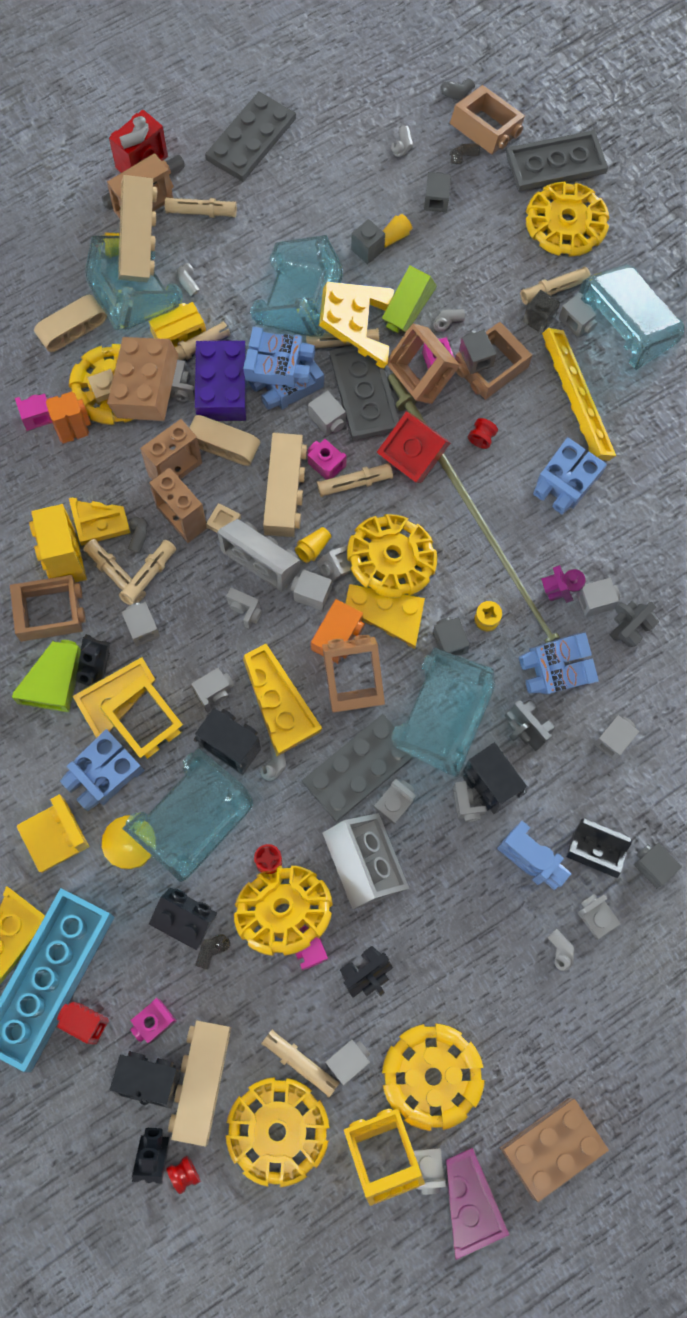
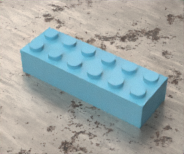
(48, 977)

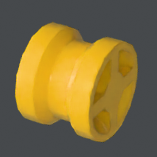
(485, 621)

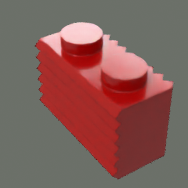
(82, 1022)

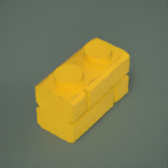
(178, 324)

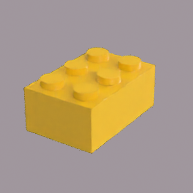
(57, 543)

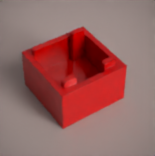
(153, 143)
(413, 447)

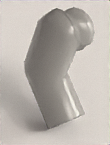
(138, 134)
(446, 317)

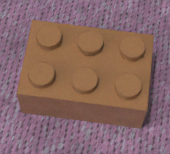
(143, 378)
(554, 1149)

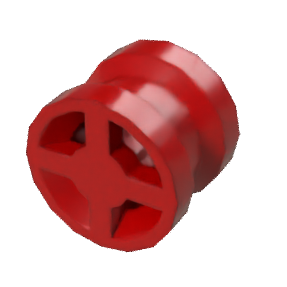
(482, 433)
(183, 1175)

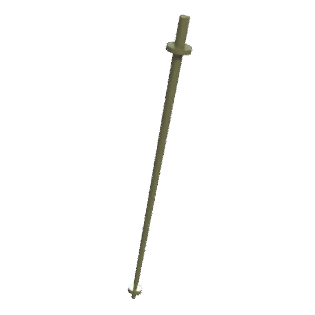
(408, 403)

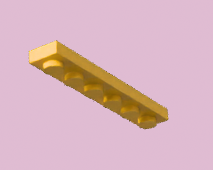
(578, 394)

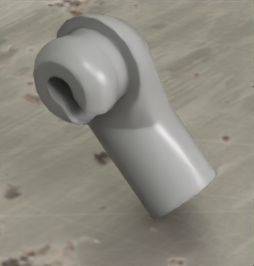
(405, 142)
(184, 273)
(274, 767)
(564, 950)

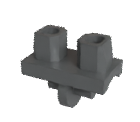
(629, 618)
(527, 726)

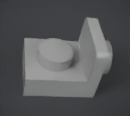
(180, 389)
(335, 564)
(243, 603)
(463, 799)
(396, 800)
(598, 916)
(431, 1169)

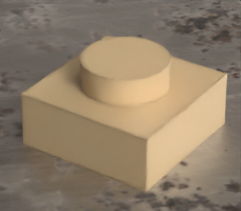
(101, 384)
(220, 517)

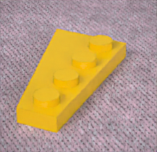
(281, 705)

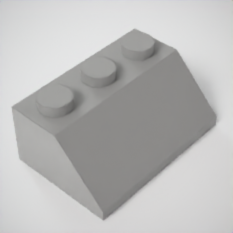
(259, 553)
(365, 860)

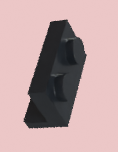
(599, 847)
(182, 917)

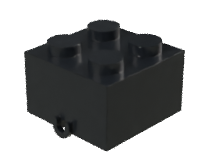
(228, 740)
(494, 778)
(145, 1080)

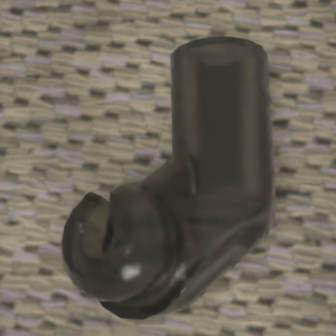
(464, 150)
(211, 947)

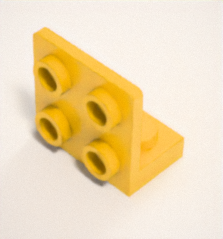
(52, 835)

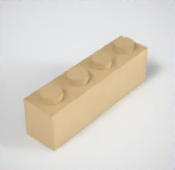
(135, 229)
(283, 485)
(201, 1083)

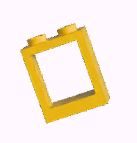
(168, 734)
(395, 1183)

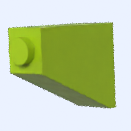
(408, 300)
(51, 679)

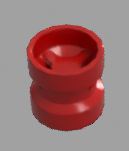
(269, 855)

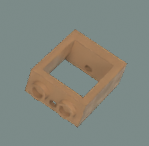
(467, 122)
(150, 168)
(511, 348)
(437, 374)
(160, 457)
(175, 499)
(21, 591)
(357, 698)

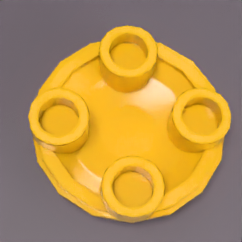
(121, 848)

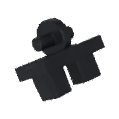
(92, 660)
(370, 977)
(151, 1156)

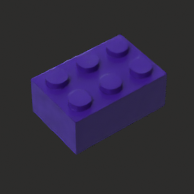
(220, 380)

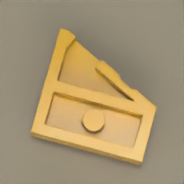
(98, 520)

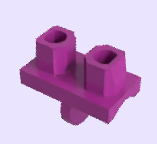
(561, 584)

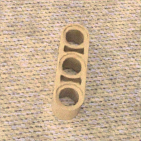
(70, 323)
(225, 440)

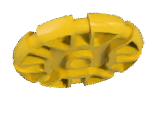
(561, 229)
(78, 379)
(386, 567)
(284, 924)
(450, 1082)
(260, 1140)

